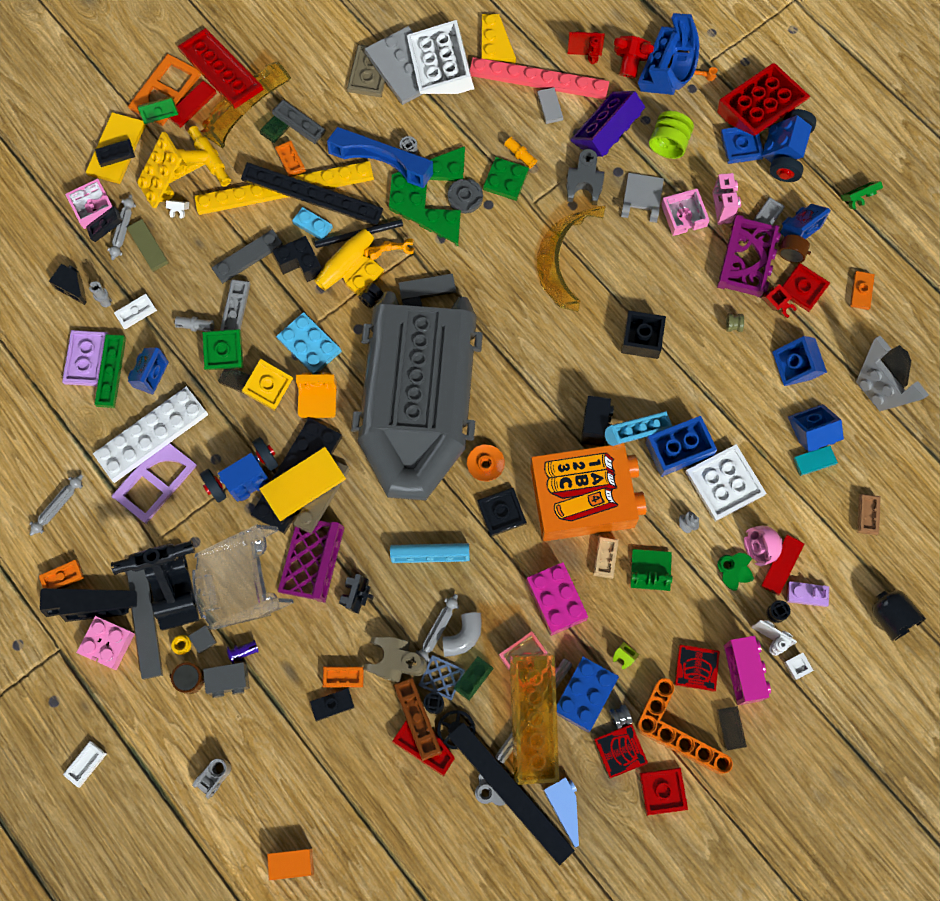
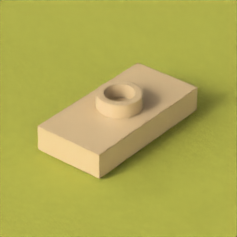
(606, 557)

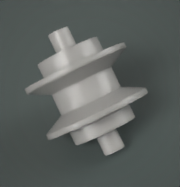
(688, 522)

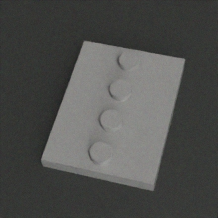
(395, 65)

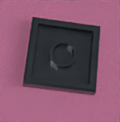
(501, 512)

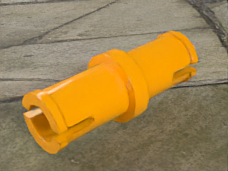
(520, 152)

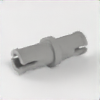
(100, 294)
(194, 324)

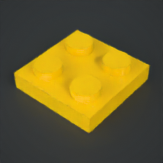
(267, 384)

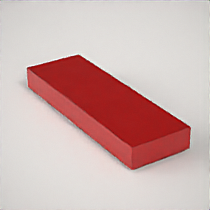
(193, 103)
(782, 567)

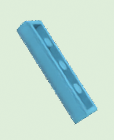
(637, 428)
(429, 553)

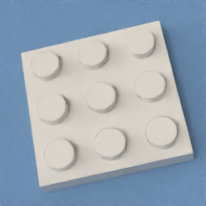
(725, 482)

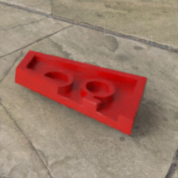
(438, 763)

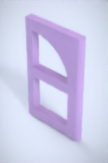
(167, 453)

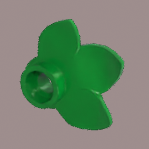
(738, 570)

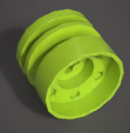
(671, 134)

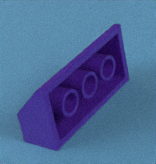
(609, 122)

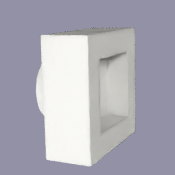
(798, 666)

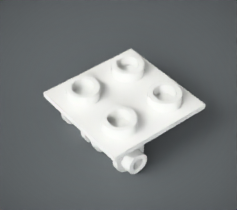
(781, 640)

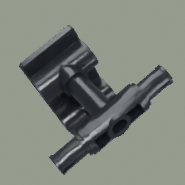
(169, 580)

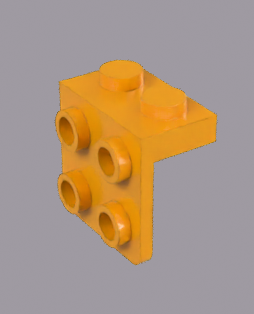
(316, 395)

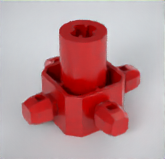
(632, 51)

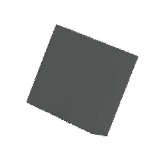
(202, 639)

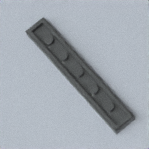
(145, 626)

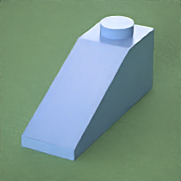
(564, 803)

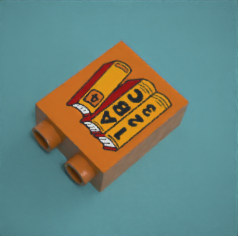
(586, 492)

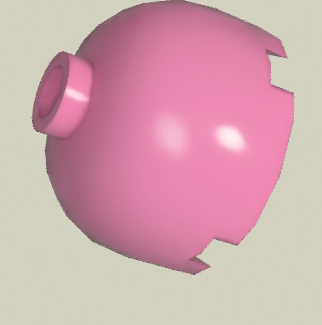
(763, 544)

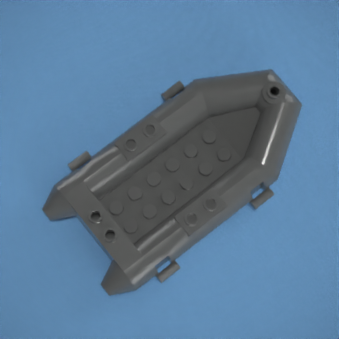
(416, 393)

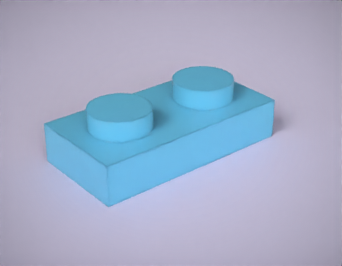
(312, 224)

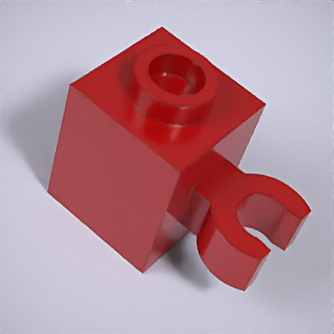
(777, 299)

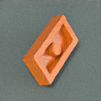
(62, 576)

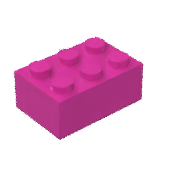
(557, 599)
(747, 670)

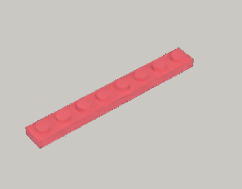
(539, 78)

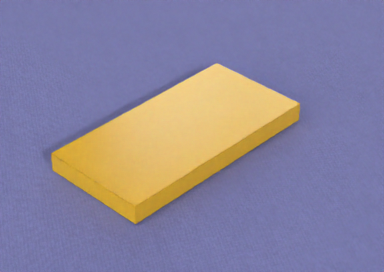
(117, 130)
(302, 484)

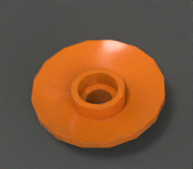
(487, 454)

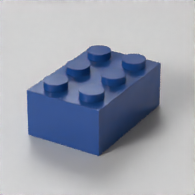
(680, 446)
(586, 694)

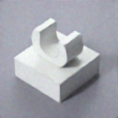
(178, 206)

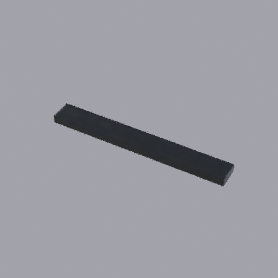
(312, 194)
(511, 794)

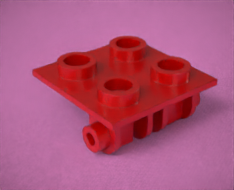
(586, 44)

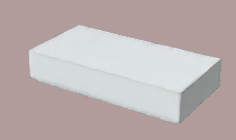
(84, 764)

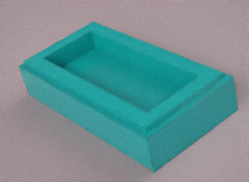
(815, 460)

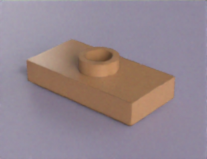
(868, 514)

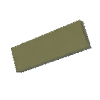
(147, 245)

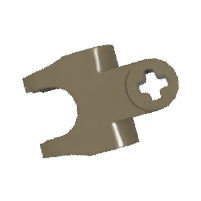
(396, 660)

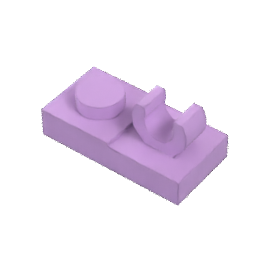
(808, 594)

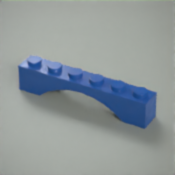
(352, 145)

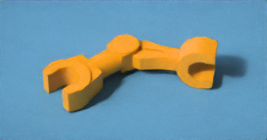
(374, 252)

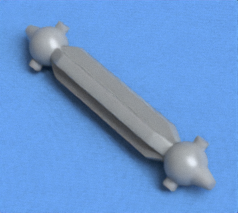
(121, 229)
(56, 504)
(438, 627)

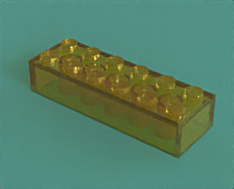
(534, 718)

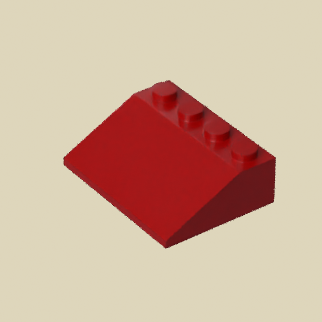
(761, 100)

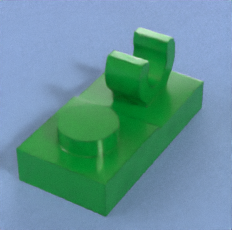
(158, 110)
(856, 194)

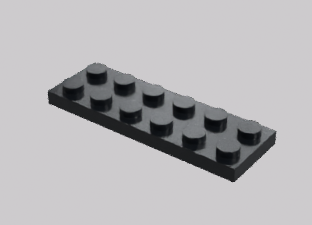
(309, 441)

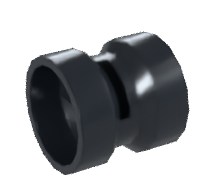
(371, 295)
(776, 615)
(433, 706)

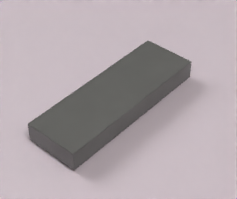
(298, 121)
(427, 287)

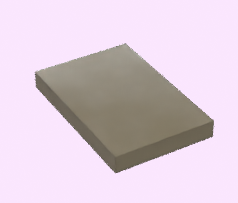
(364, 76)

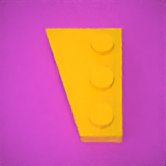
(495, 40)

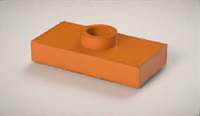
(290, 159)
(862, 290)
(343, 677)

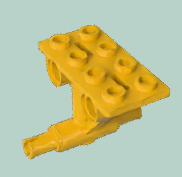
(170, 164)

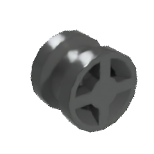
(620, 716)

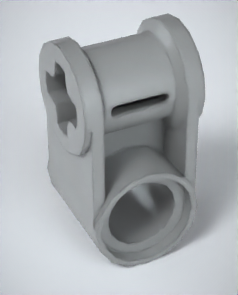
(210, 780)

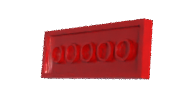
(220, 68)

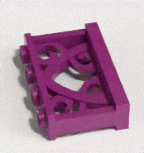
(730, 272)

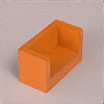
(290, 864)

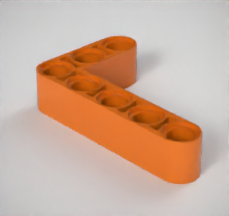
(675, 734)

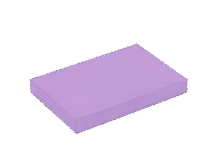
(84, 358)

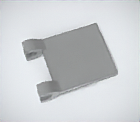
(643, 193)

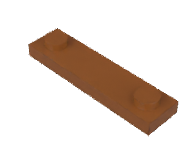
(417, 719)

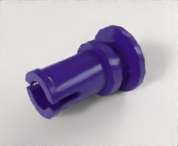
(241, 651)

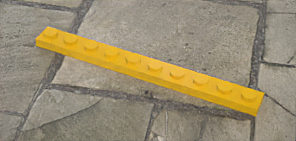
(254, 194)

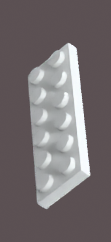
(150, 434)

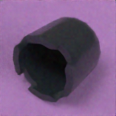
(896, 613)

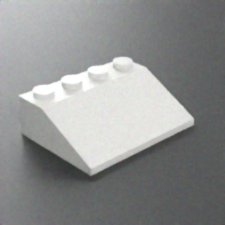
(440, 60)

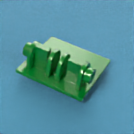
(651, 570)

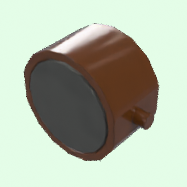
(794, 248)
(187, 678)

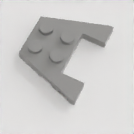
(881, 385)

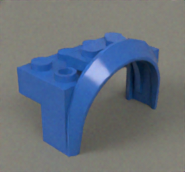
(656, 75)

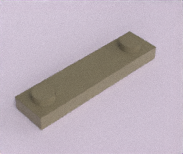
(313, 511)

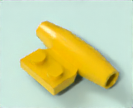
(351, 265)

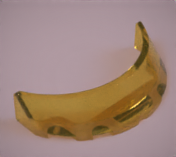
(224, 116)
(548, 258)

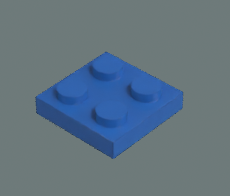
(741, 146)

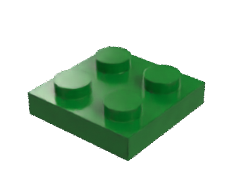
(506, 179)
(222, 349)

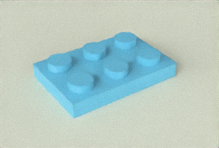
(308, 343)

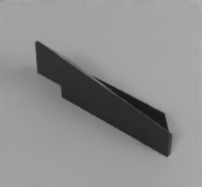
(86, 603)

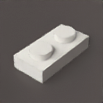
(135, 311)

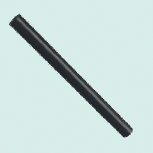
(344, 237)

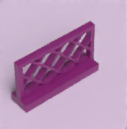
(326, 565)

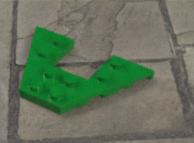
(411, 199)

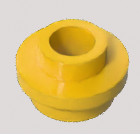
(175, 645)

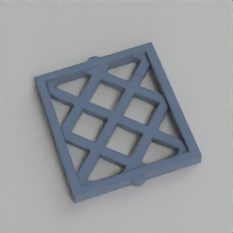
(428, 671)

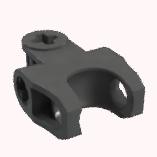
(585, 177)

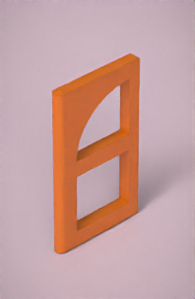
(143, 95)

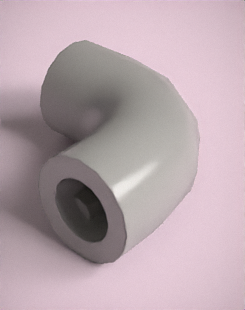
(466, 638)

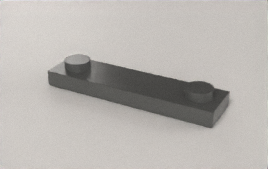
(247, 256)

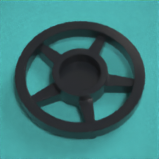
(451, 727)

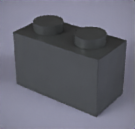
(226, 679)

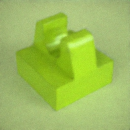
(627, 654)

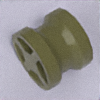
(735, 322)

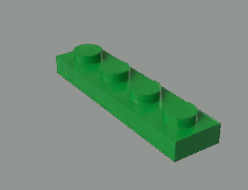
(110, 371)

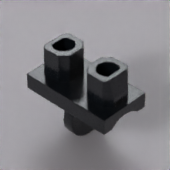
(358, 595)

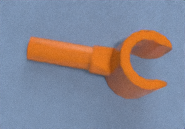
(709, 74)

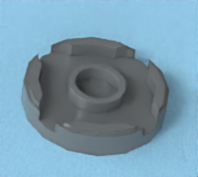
(465, 195)

